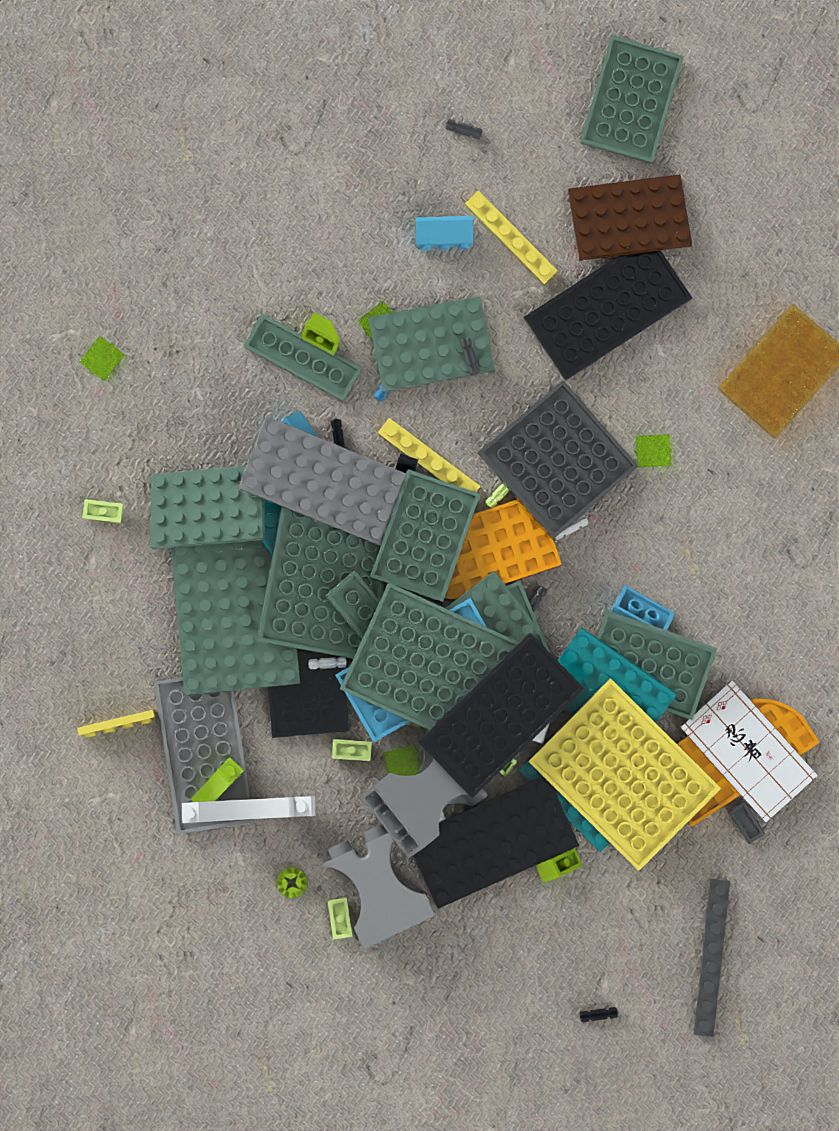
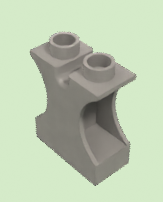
(413, 804)
(385, 901)

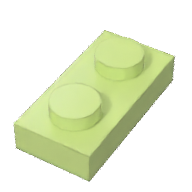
(102, 511)
(351, 750)
(340, 918)

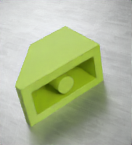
(321, 333)
(559, 865)

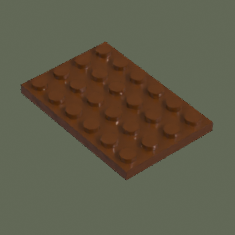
(629, 217)

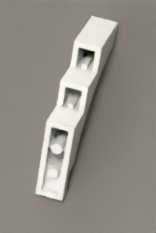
(248, 809)

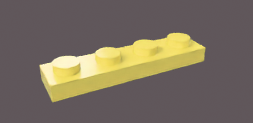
(108, 726)

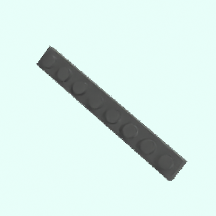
(711, 957)

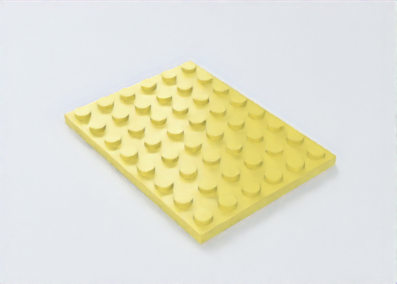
(624, 774)

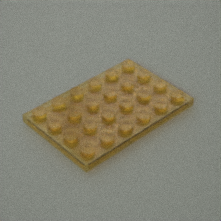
(782, 371)

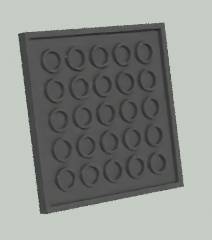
(557, 459)

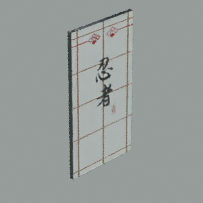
(748, 751)

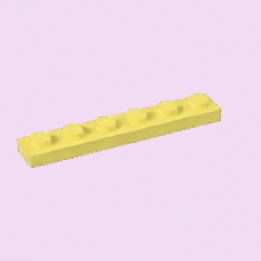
(511, 237)
(426, 457)

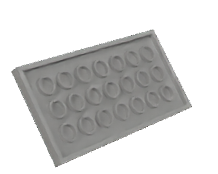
(322, 481)
(197, 740)

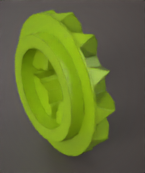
(291, 873)

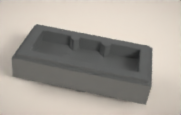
(746, 822)

